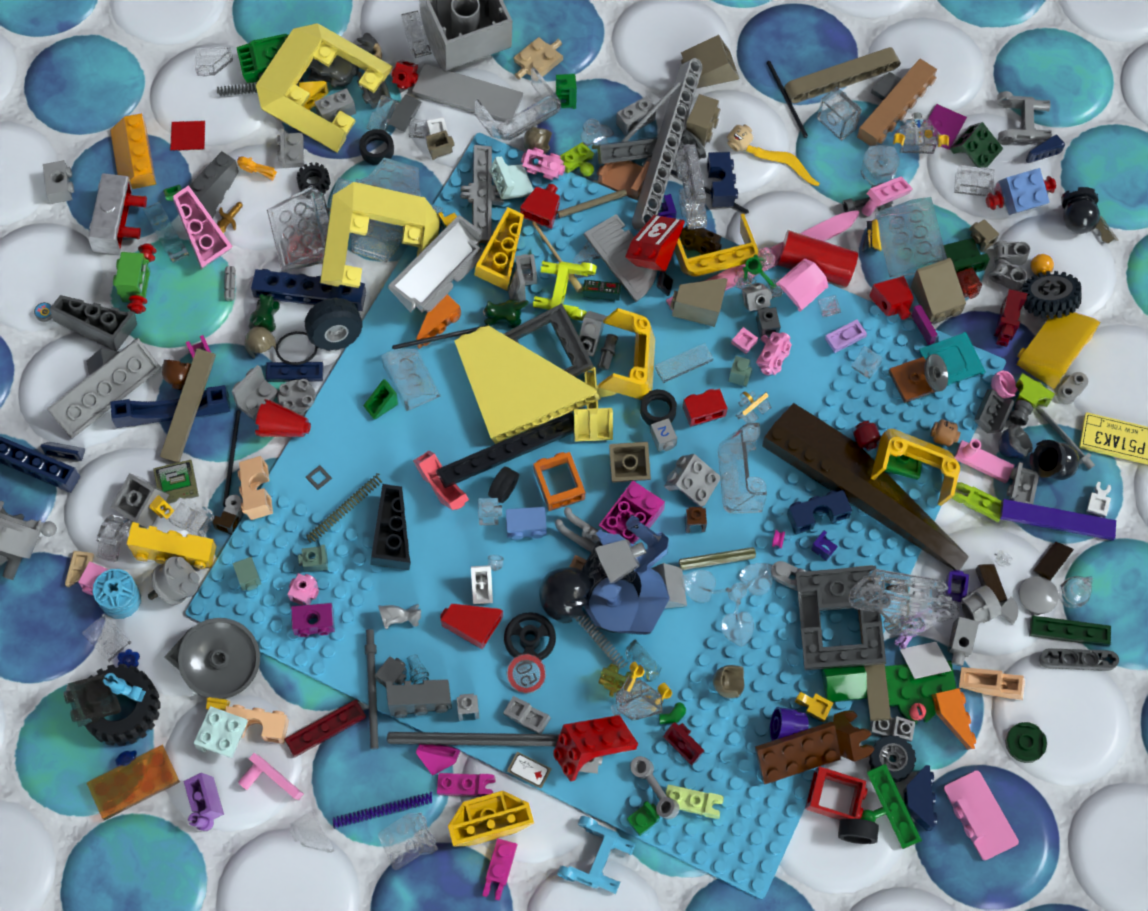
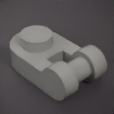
(782, 573)

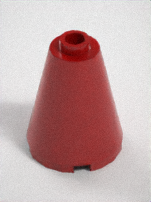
(280, 421)

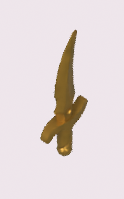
(228, 218)

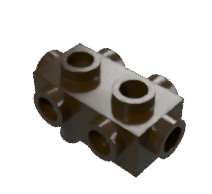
(700, 240)

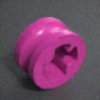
(778, 539)

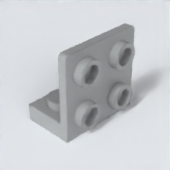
(252, 392)

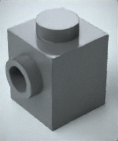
(767, 321)
(392, 670)

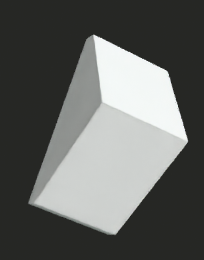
(481, 584)

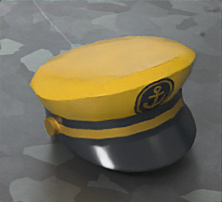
(872, 237)

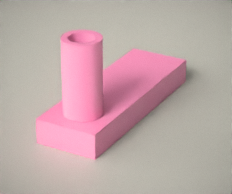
(885, 193)
(983, 461)
(261, 765)

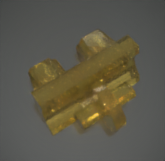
(612, 680)

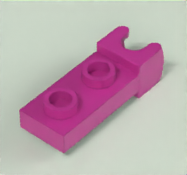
(464, 784)

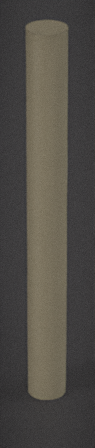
(592, 203)

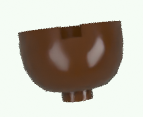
(175, 373)

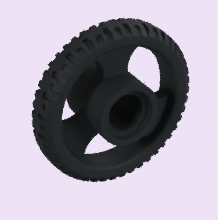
(545, 629)

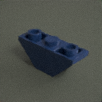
(920, 799)

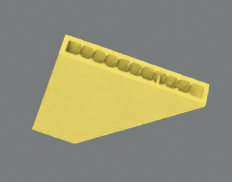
(517, 385)

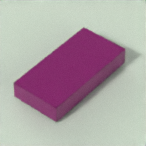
(924, 324)

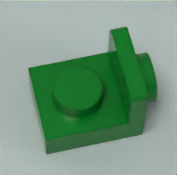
(644, 818)

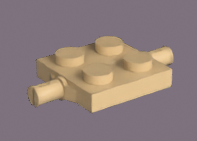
(538, 55)

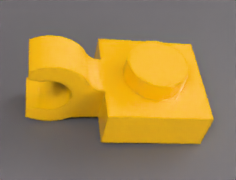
(817, 706)

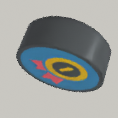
(42, 312)

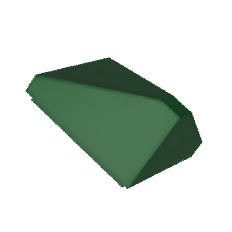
(170, 192)

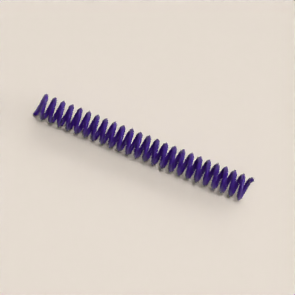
(357, 818)

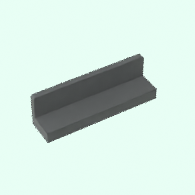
(625, 150)

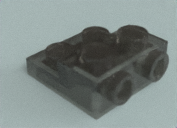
(91, 700)

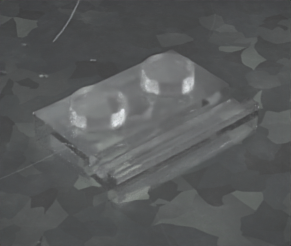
(106, 637)

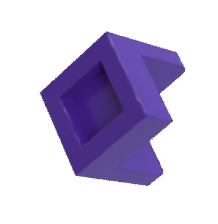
(819, 549)

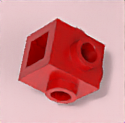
(405, 74)

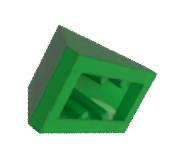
(381, 400)

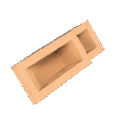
(992, 683)

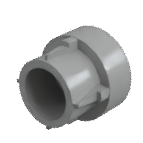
(981, 605)

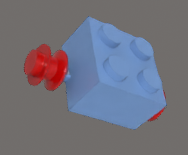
(1022, 192)

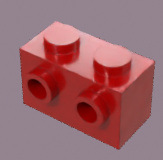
(704, 407)

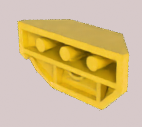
(489, 819)

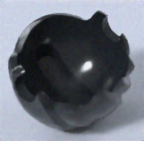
(564, 593)

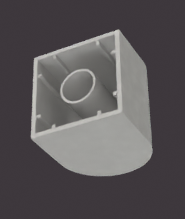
(465, 29)

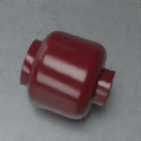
(867, 435)

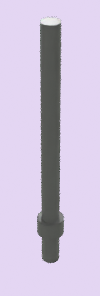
(370, 651)

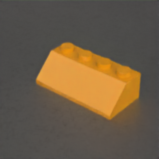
(133, 151)

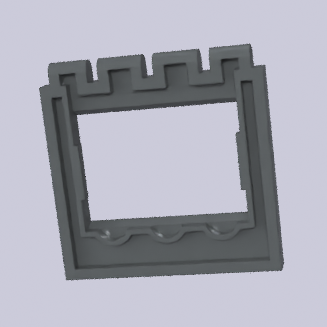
(566, 334)

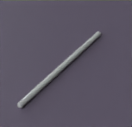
(652, 111)

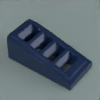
(1046, 149)

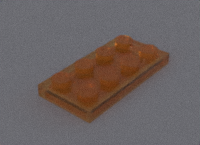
(133, 783)

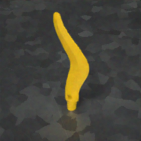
(783, 157)

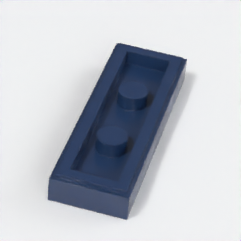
(284, 372)

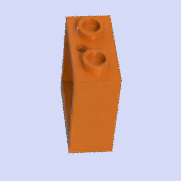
(564, 498)

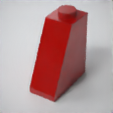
(471, 622)

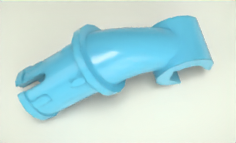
(119, 686)

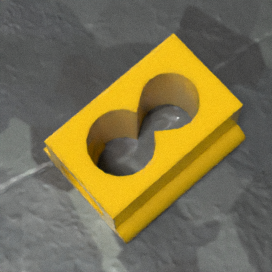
(157, 503)
(217, 703)

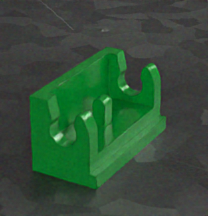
(567, 90)

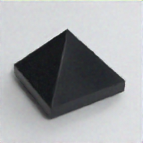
(664, 283)

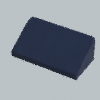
(63, 451)

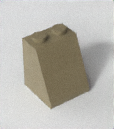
(716, 62)
(938, 290)
(699, 301)

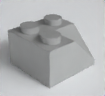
(135, 498)

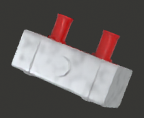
(111, 214)

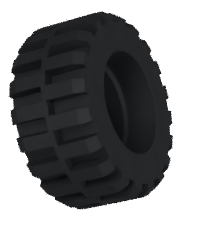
(139, 720)

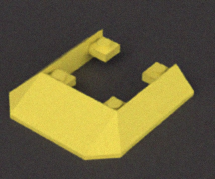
(285, 100)
(351, 214)

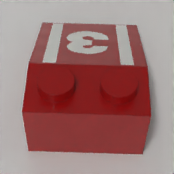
(655, 243)

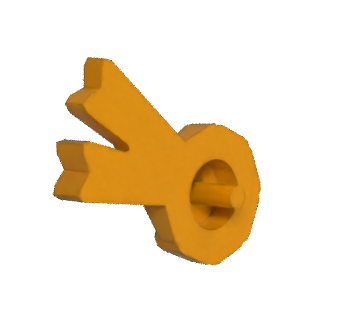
(250, 166)

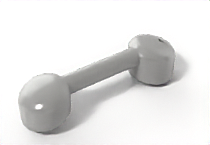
(643, 768)

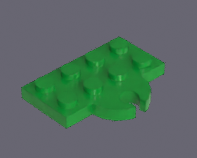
(906, 691)

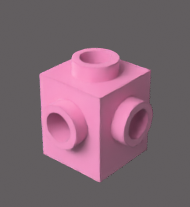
(303, 589)

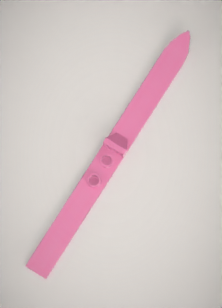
(821, 232)

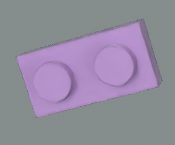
(845, 336)

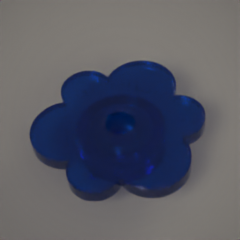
(123, 658)
(125, 758)

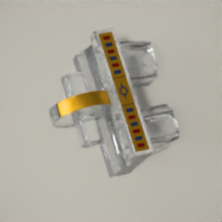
(760, 402)

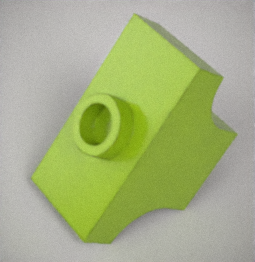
(1033, 392)

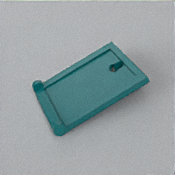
(958, 356)

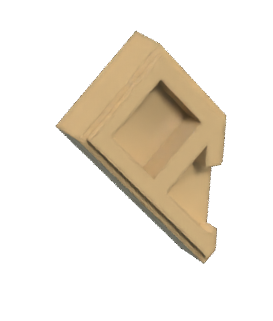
(77, 566)

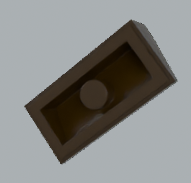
(1053, 560)
(988, 576)

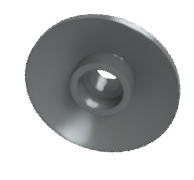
(936, 372)

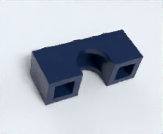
(721, 166)
(834, 505)

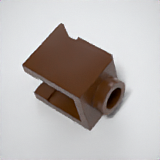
(695, 516)

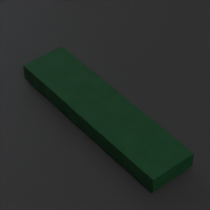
(1070, 630)

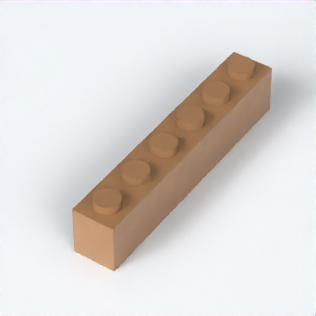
(897, 102)

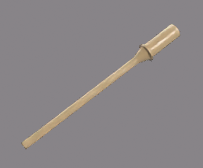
(576, 284)

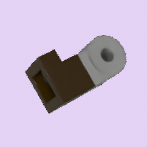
(230, 516)

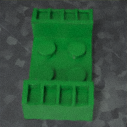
(258, 55)

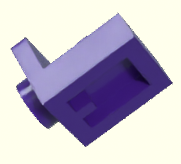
(668, 207)

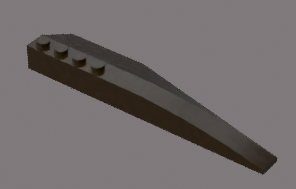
(842, 465)

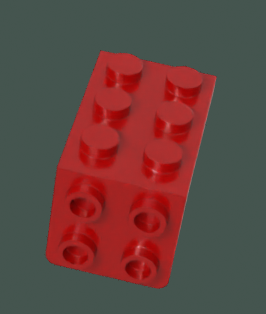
(590, 739)

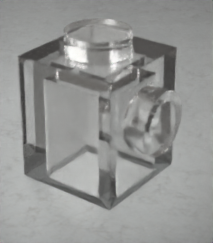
(489, 511)

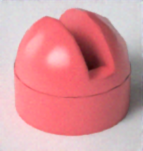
(914, 714)

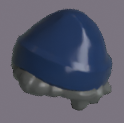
(1015, 442)

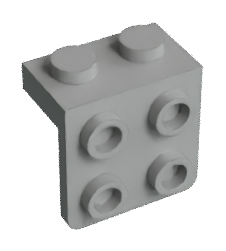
(693, 479)

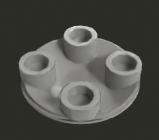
(296, 395)
(1038, 595)

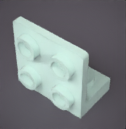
(510, 180)
(220, 732)

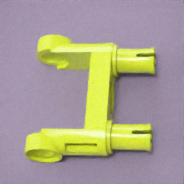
(563, 270)

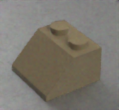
(629, 462)

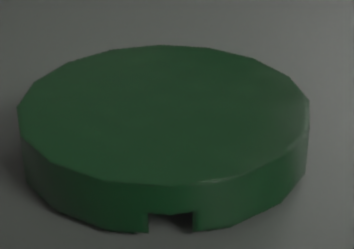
(1026, 742)

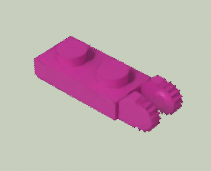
(500, 866)

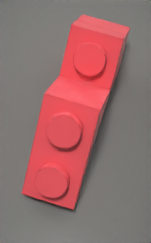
(451, 496)

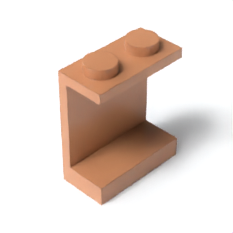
(623, 176)

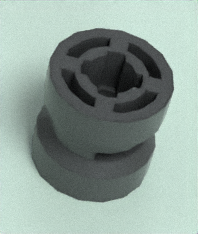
(1021, 412)

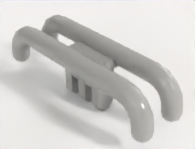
(589, 536)

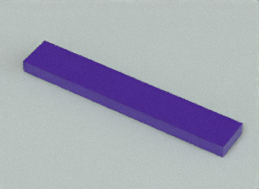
(1058, 519)

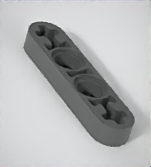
(1079, 663)

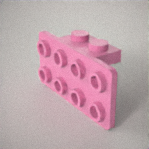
(980, 815)

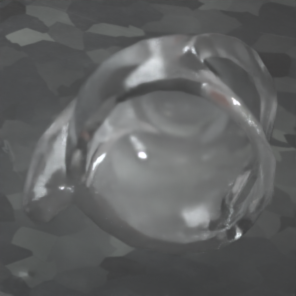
(1076, 591)

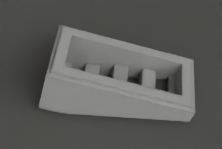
(517, 286)

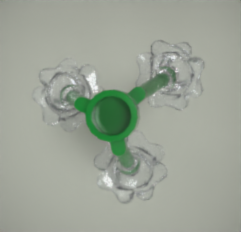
(754, 266)

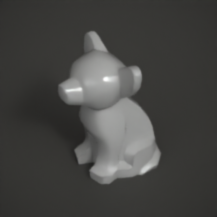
(394, 614)

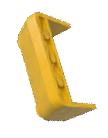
(720, 259)
(641, 375)
(900, 443)

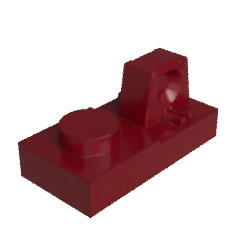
(679, 738)

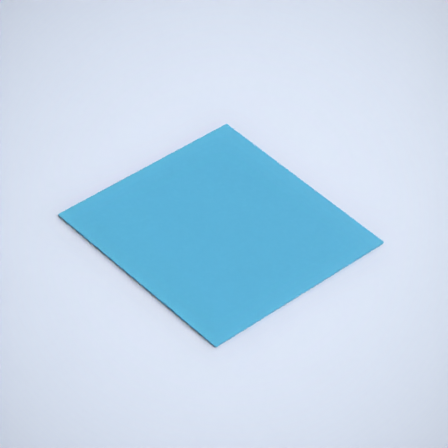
(686, 641)

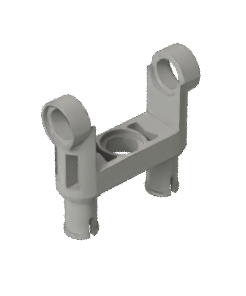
(1027, 106)

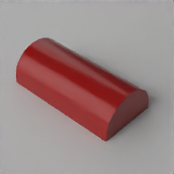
(834, 261)

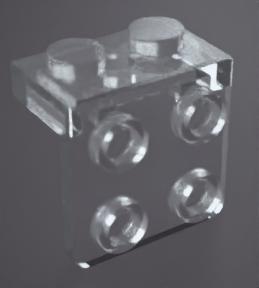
(407, 840)

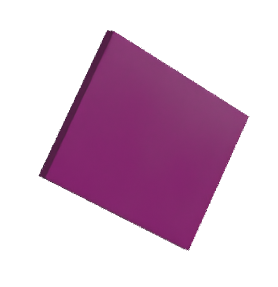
(947, 123)

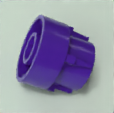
(787, 722)

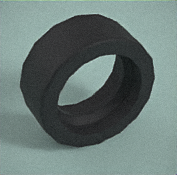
(373, 135)
(658, 395)
(858, 831)

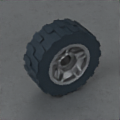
(901, 752)

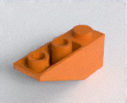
(437, 320)
(951, 710)

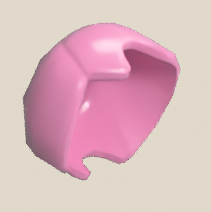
(1004, 384)

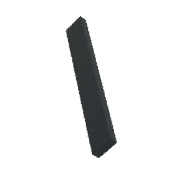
(506, 450)

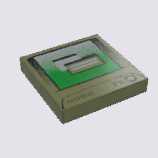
(177, 480)

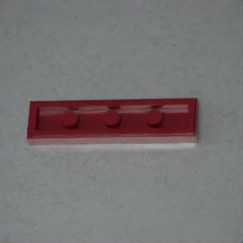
(325, 728)

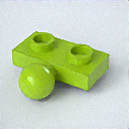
(577, 158)

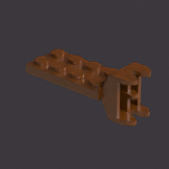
(813, 748)

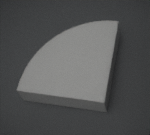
(1010, 610)

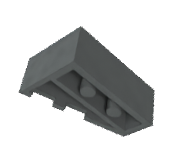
(418, 698)

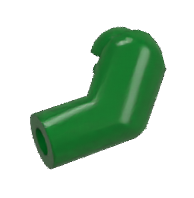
(675, 715)

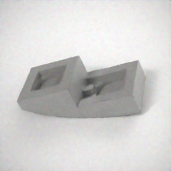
(526, 715)

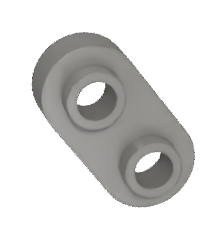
(1072, 386)

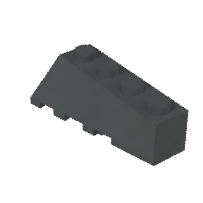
(215, 181)

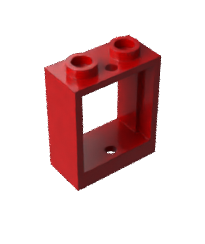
(816, 787)

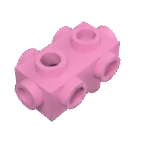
(548, 165)
(774, 352)

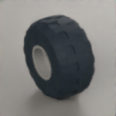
(333, 324)

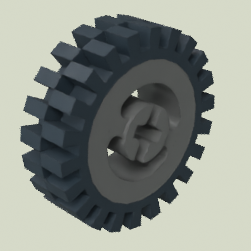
(1052, 294)

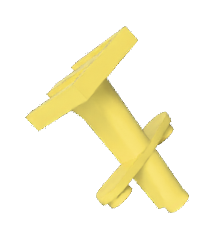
(594, 422)

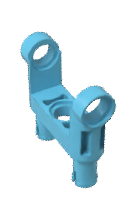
(610, 841)

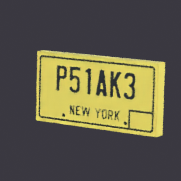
(1114, 438)

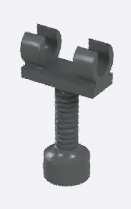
(850, 205)

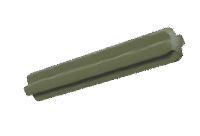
(717, 558)

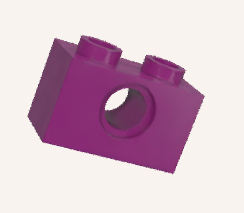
(302, 615)

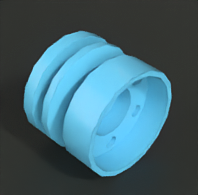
(119, 603)

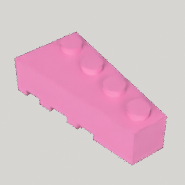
(203, 233)

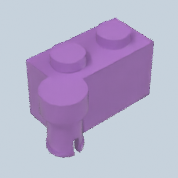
(203, 801)

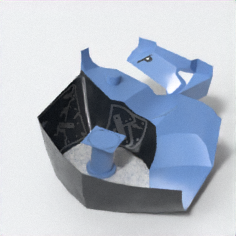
(636, 599)

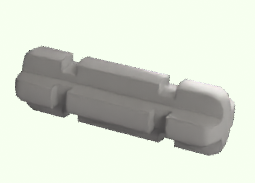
(229, 284)

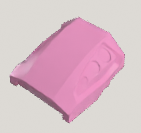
(803, 283)

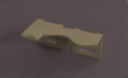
(1105, 234)

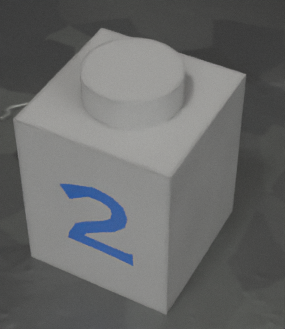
(663, 435)

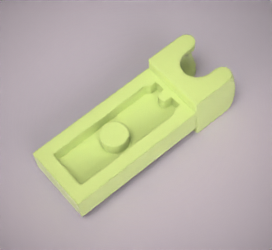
(695, 801)

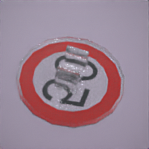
(526, 673)

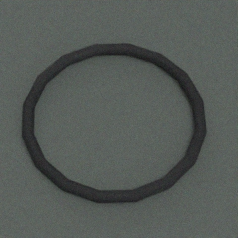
(293, 363)

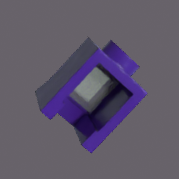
(957, 584)

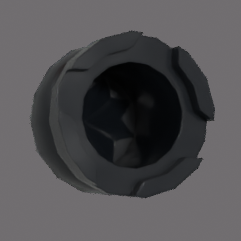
(1081, 210)
(1054, 460)

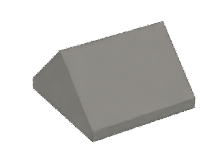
(672, 579)

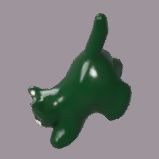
(504, 312)
(264, 313)

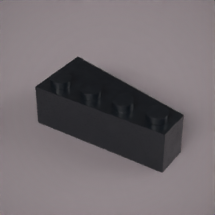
(390, 538)

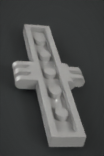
(481, 191)

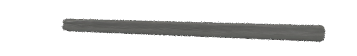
(499, 739)

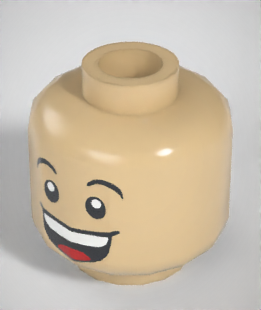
(740, 137)

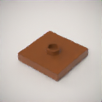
(911, 380)

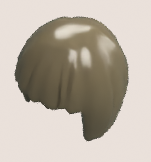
(537, 138)
(259, 341)
(729, 681)

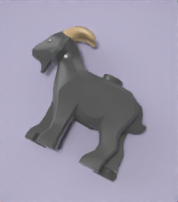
(341, 71)

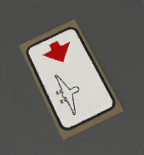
(529, 770)

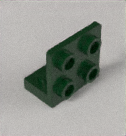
(978, 145)
(966, 255)

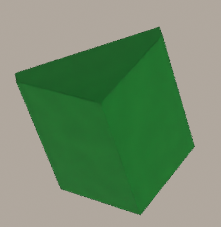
(845, 683)

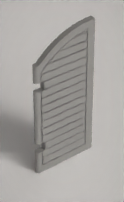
(612, 245)

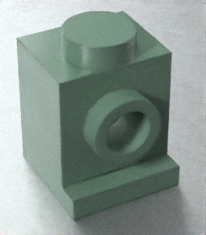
(740, 371)
(318, 563)

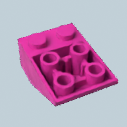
(635, 502)

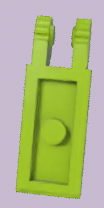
(978, 501)

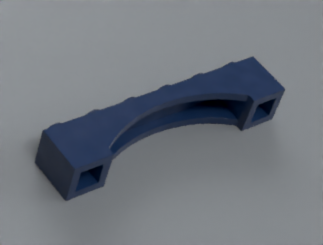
(133, 413)

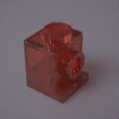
(969, 283)

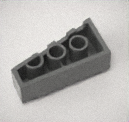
(93, 321)

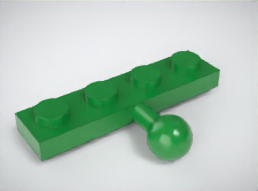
(892, 807)

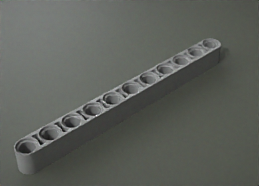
(667, 143)

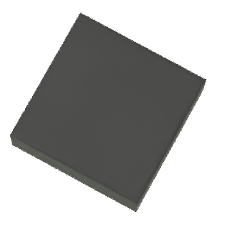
(318, 486)

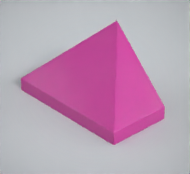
(437, 756)

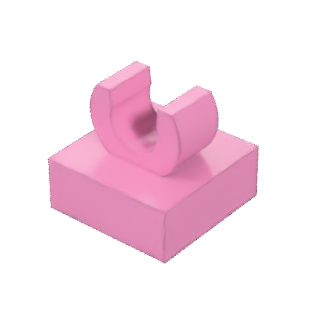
(744, 340)

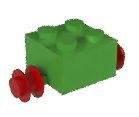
(134, 276)

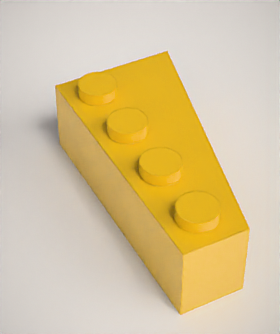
(498, 257)
(160, 546)

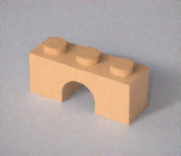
(252, 474)
(274, 723)

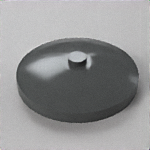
(218, 658)

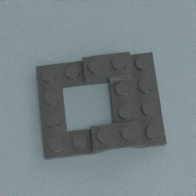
(831, 591)

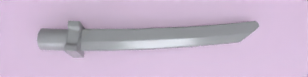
(1083, 458)

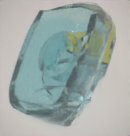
(638, 654)

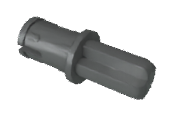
(607, 352)

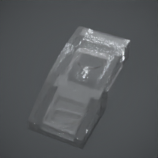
(383, 113)

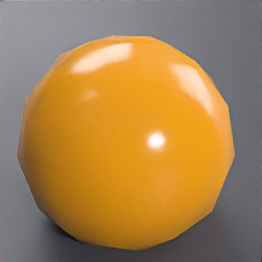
(1042, 263)

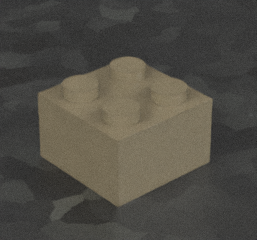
(703, 118)

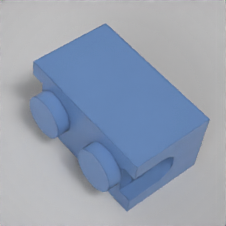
(526, 523)

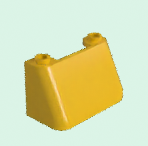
(1057, 346)

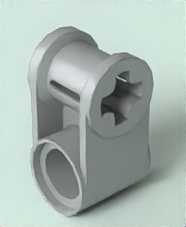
(1010, 252)
(1007, 275)

